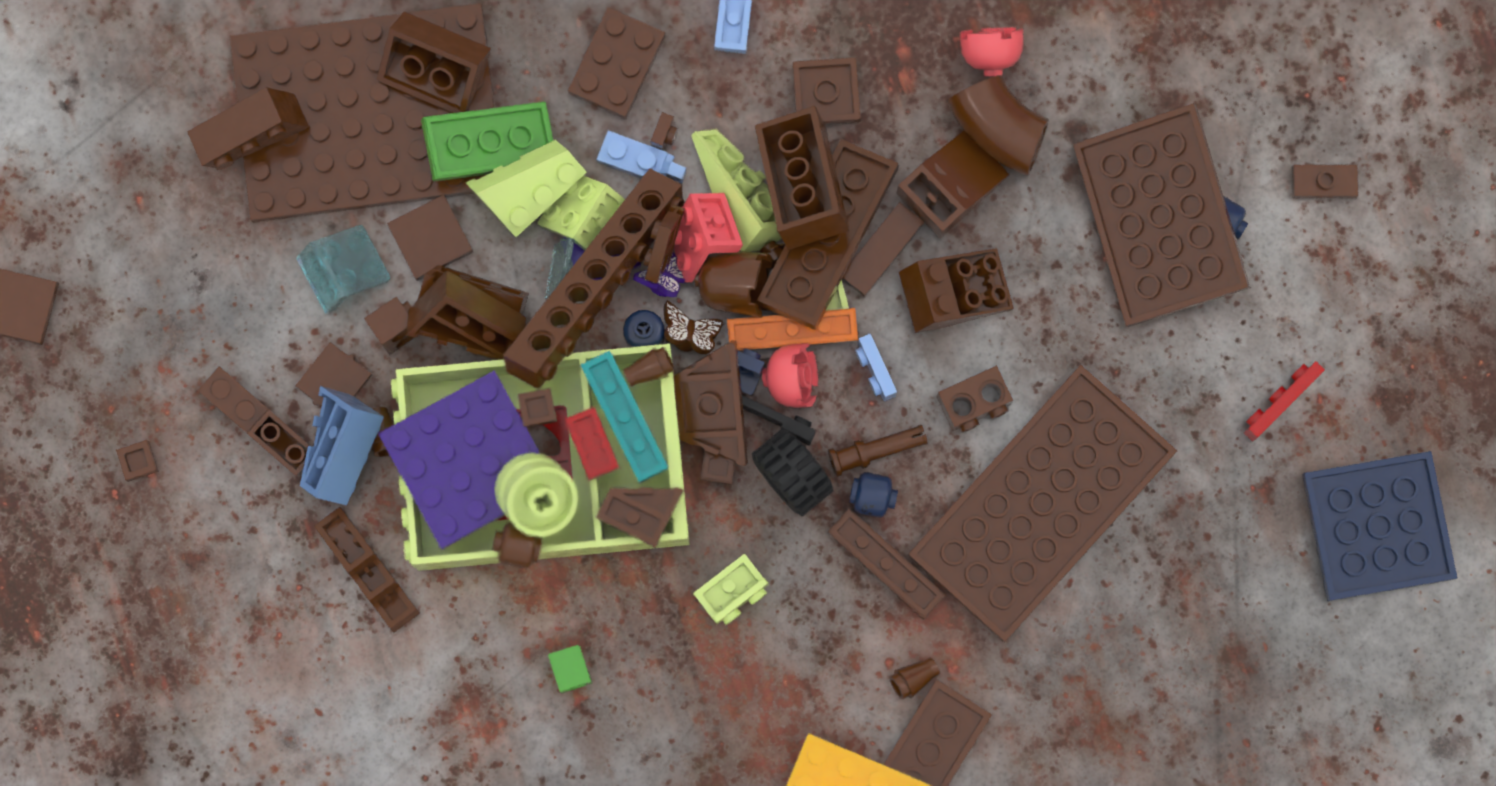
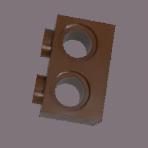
(390, 324)
(971, 392)

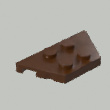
(712, 405)

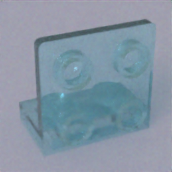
(342, 266)

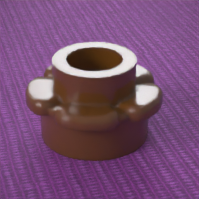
(773, 249)

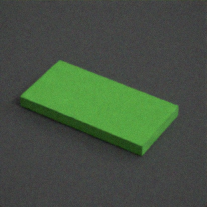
(483, 139)

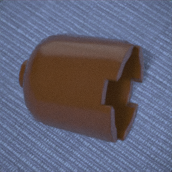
(734, 281)

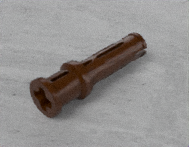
(862, 453)

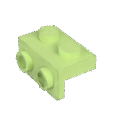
(731, 590)

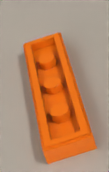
(779, 331)

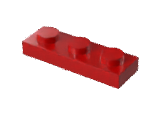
(1282, 400)

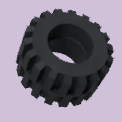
(792, 472)

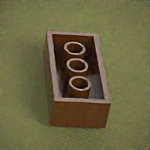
(801, 178)

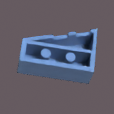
(340, 446)

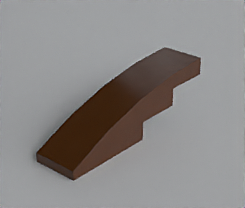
(366, 569)

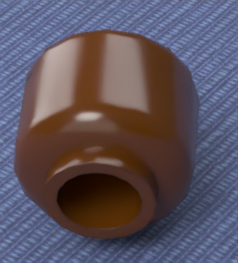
(516, 547)

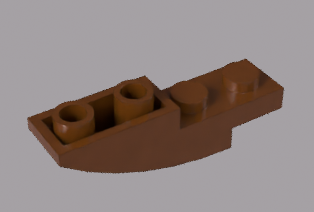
(255, 420)

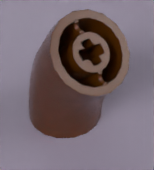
(1000, 123)

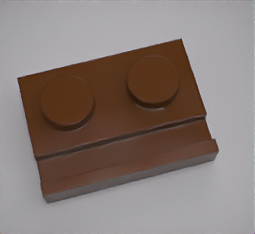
(665, 236)

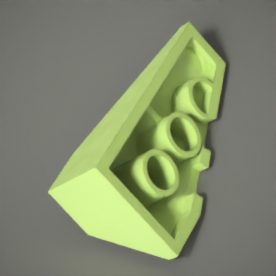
(743, 188)

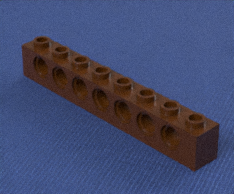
(597, 261)

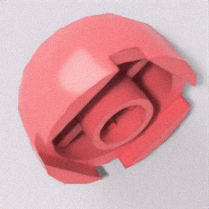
(992, 48)
(790, 375)

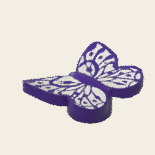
(668, 283)

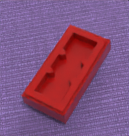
(591, 443)

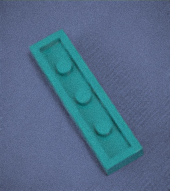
(624, 417)

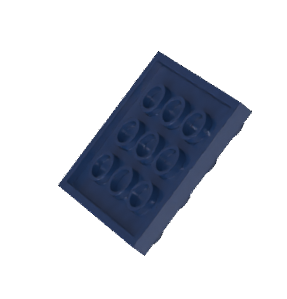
(1379, 526)

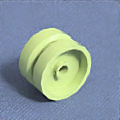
(536, 494)

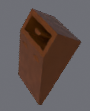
(951, 183)
(955, 289)

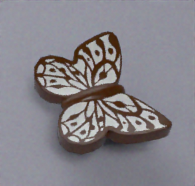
(690, 334)

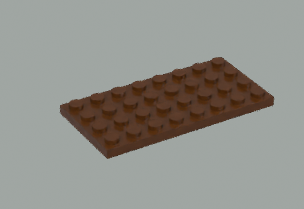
(1042, 503)

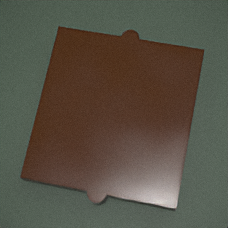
(334, 371)

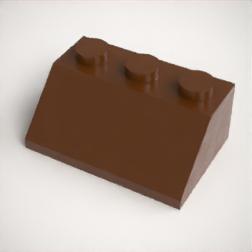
(432, 63)

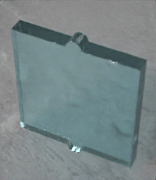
(559, 264)

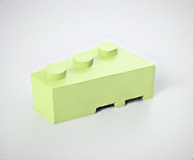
(528, 186)

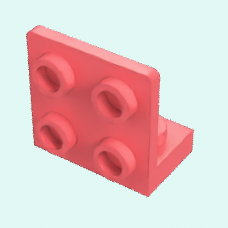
(704, 229)

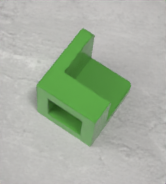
(569, 669)

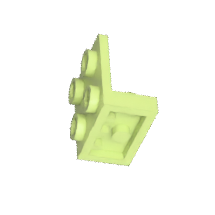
(582, 211)

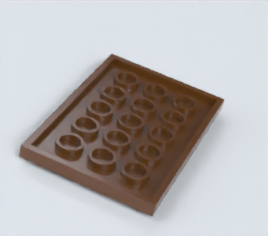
(1161, 215)

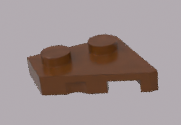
(640, 511)

